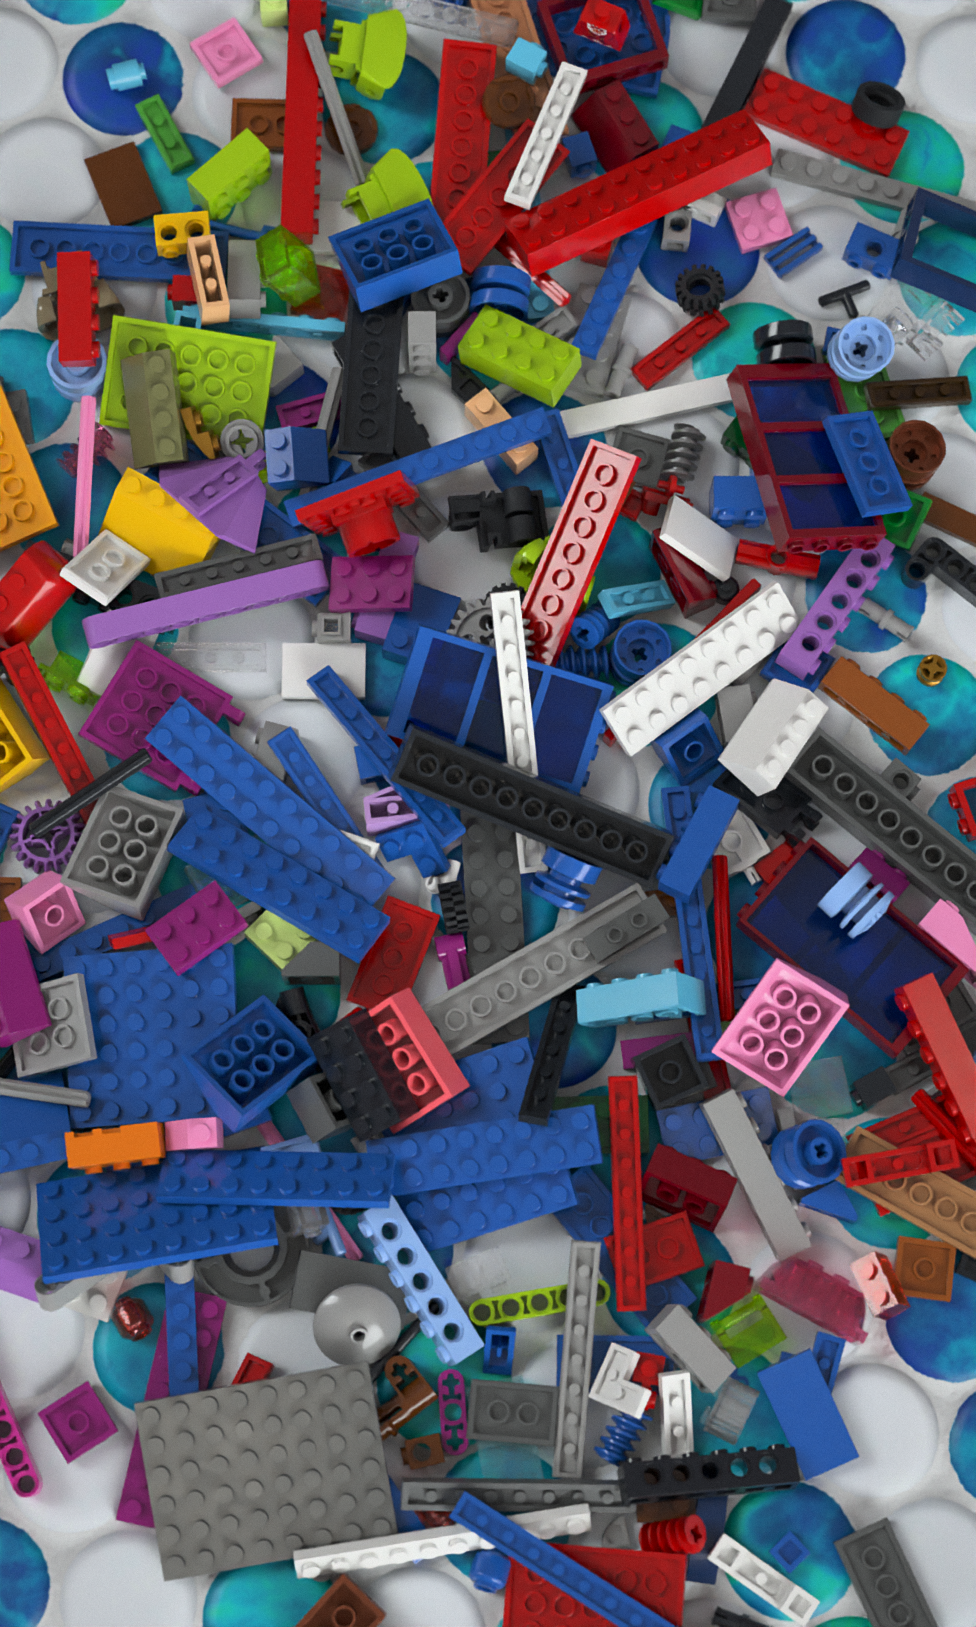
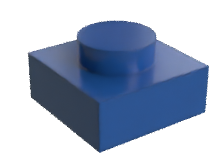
(789, 1552)

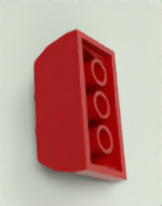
(32, 594)

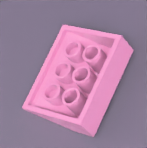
(781, 1025)

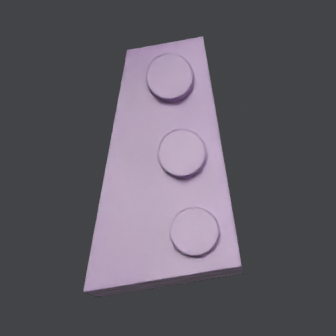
(386, 811)

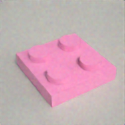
(226, 52)
(758, 220)

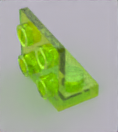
(63, 676)

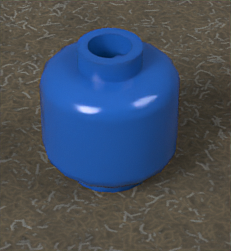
(489, 1570)

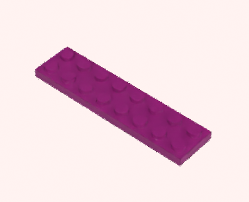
(210, 1312)

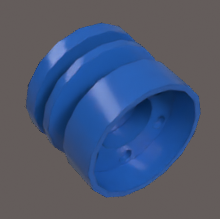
(641, 639)
(565, 879)

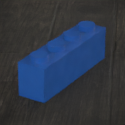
(698, 844)

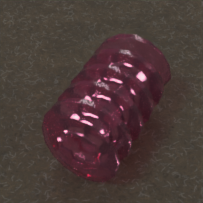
(102, 440)

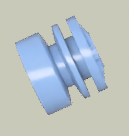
(873, 341)
(856, 900)

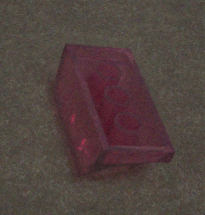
(816, 1297)

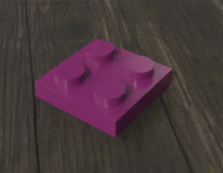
(78, 1422)

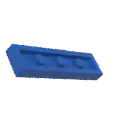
(559, 455)

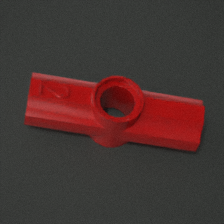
(759, 556)

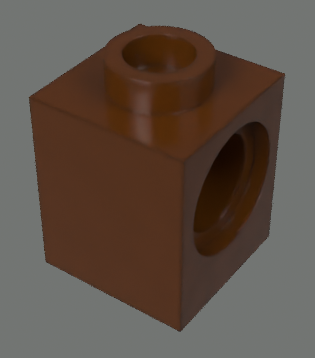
(436, 1455)

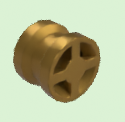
(934, 665)

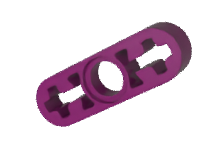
(446, 1435)

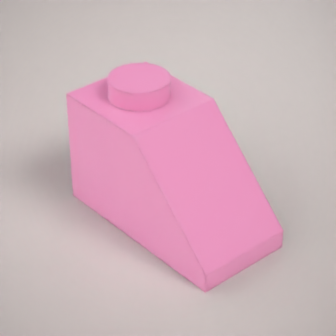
(194, 1134)

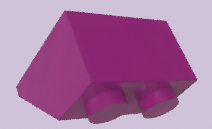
(892, 879)

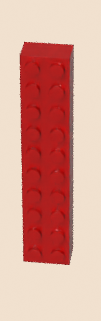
(638, 192)

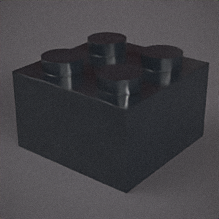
(669, 1072)

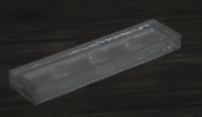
(216, 656)

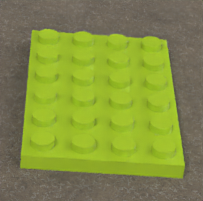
(217, 372)

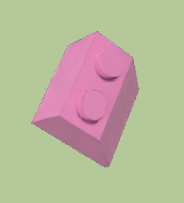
(45, 911)

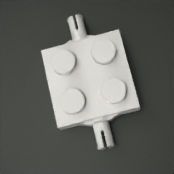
(743, 847)

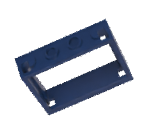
(924, 275)

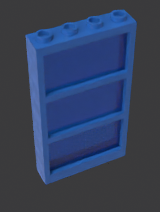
(455, 692)

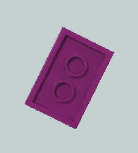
(372, 584)
(196, 928)

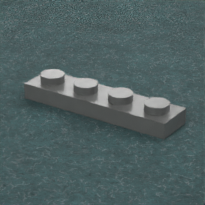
(422, 513)

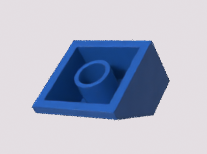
(296, 457)
(688, 747)

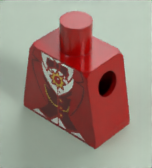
(602, 22)

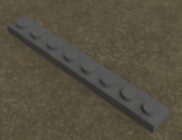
(512, 1494)

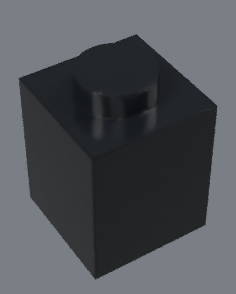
(872, 1088)

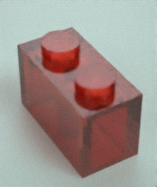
(879, 1285)

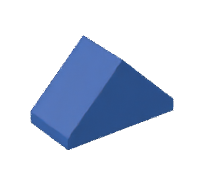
(830, 1201)
(499, 1350)

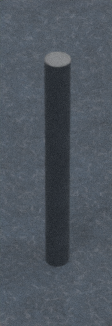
(402, 1342)

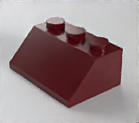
(614, 127)
(683, 577)
(687, 1184)
(723, 1287)

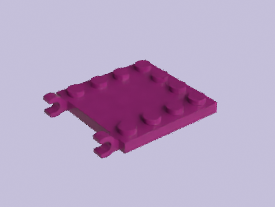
(136, 702)

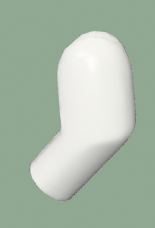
(451, 875)

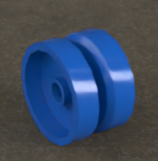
(502, 289)
(808, 1154)

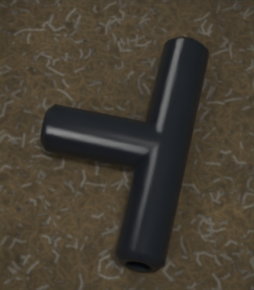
(845, 295)

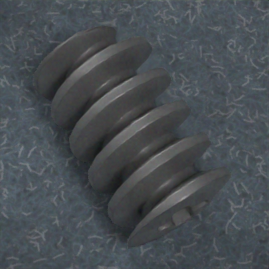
(682, 453)

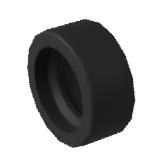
(878, 116)

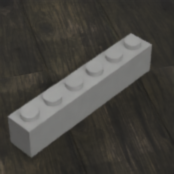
(755, 1174)

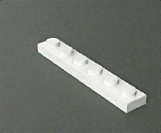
(545, 135)

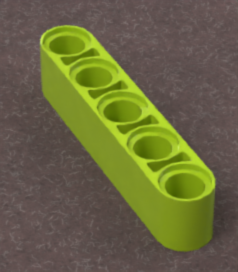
(526, 1310)

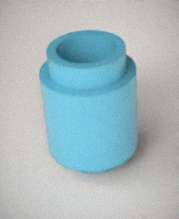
(126, 75)

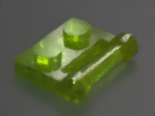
(752, 1340)

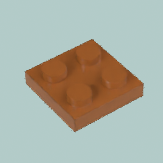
(925, 1268)

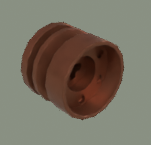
(922, 446)

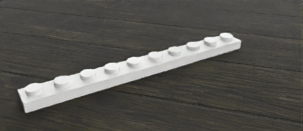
(516, 706)
(432, 1542)

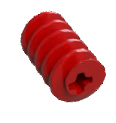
(675, 1535)

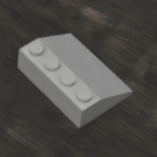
(124, 851)

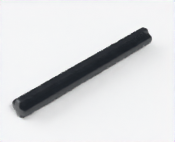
(90, 793)

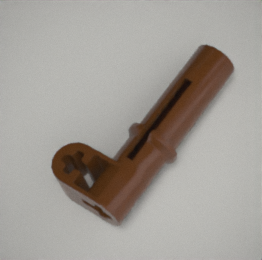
(411, 1399)

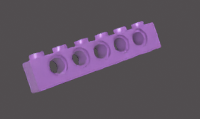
(793, 655)

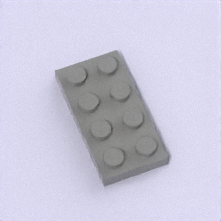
(595, 373)

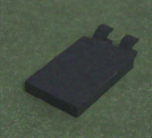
(774, 811)

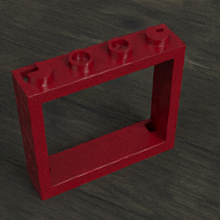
(605, 74)

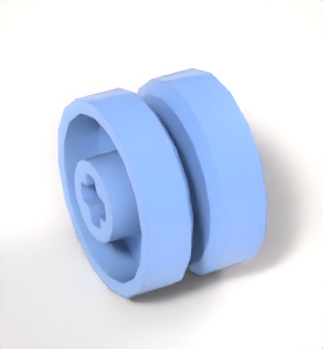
(77, 381)

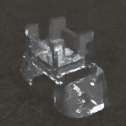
(913, 318)

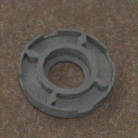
(259, 1286)

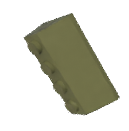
(154, 409)

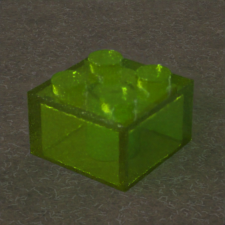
(287, 266)

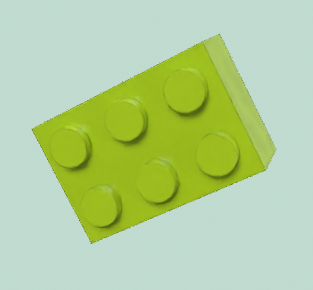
(230, 175)

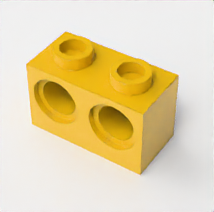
(182, 226)

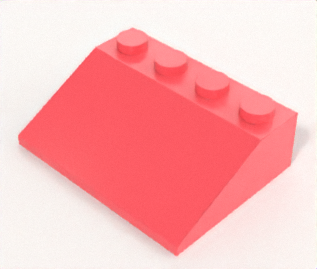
(418, 1054)

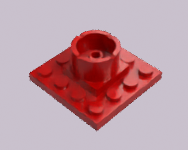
(362, 513)

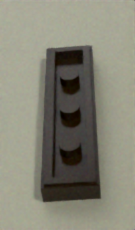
(917, 393)

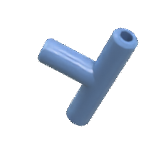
(331, 1232)

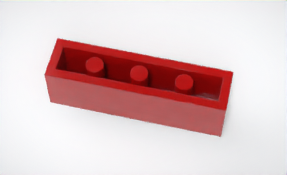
(77, 309)

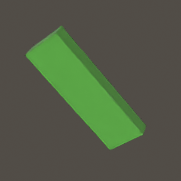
(164, 134)

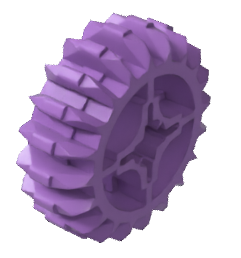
(60, 833)

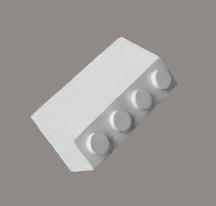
(772, 735)

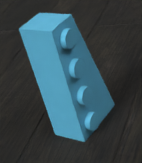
(640, 999)

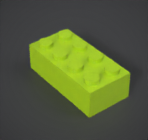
(519, 355)

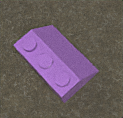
(19, 1263)

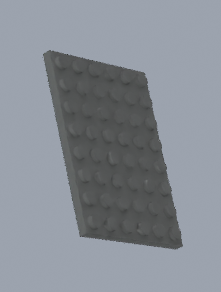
(265, 1469)

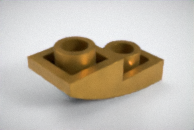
(206, 440)

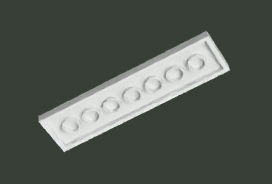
(701, 669)

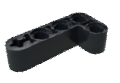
(939, 567)

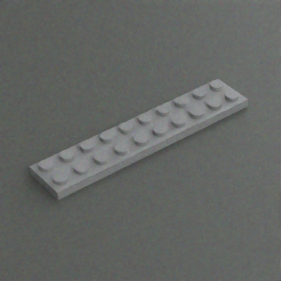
(530, 976)

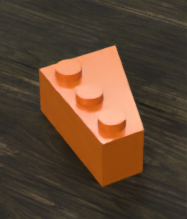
(116, 1147)

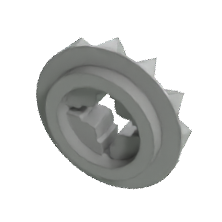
(232, 432)

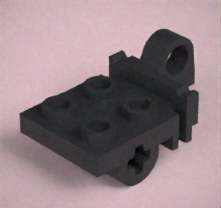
(502, 518)

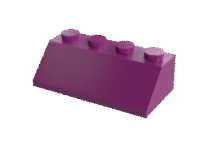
(21, 997)

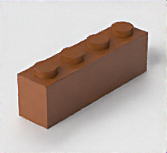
(874, 705)

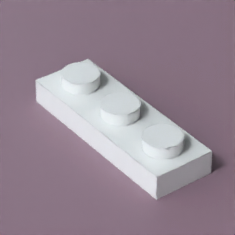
(675, 1413)

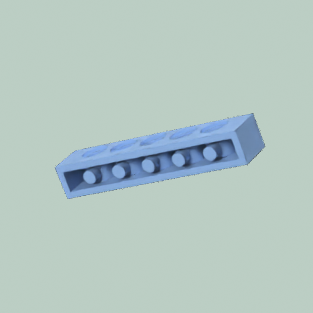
(435, 1287)

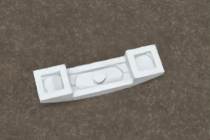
(763, 1580)

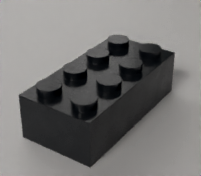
(363, 1074)

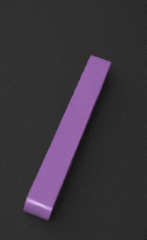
(205, 604)

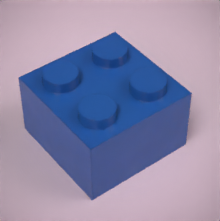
(736, 502)

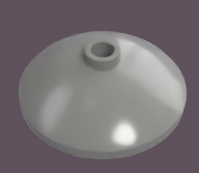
(353, 1310)

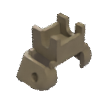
(48, 305)

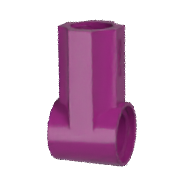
(452, 953)

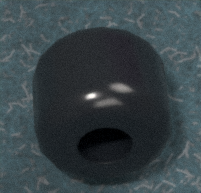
(726, 590)

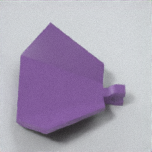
(221, 494)

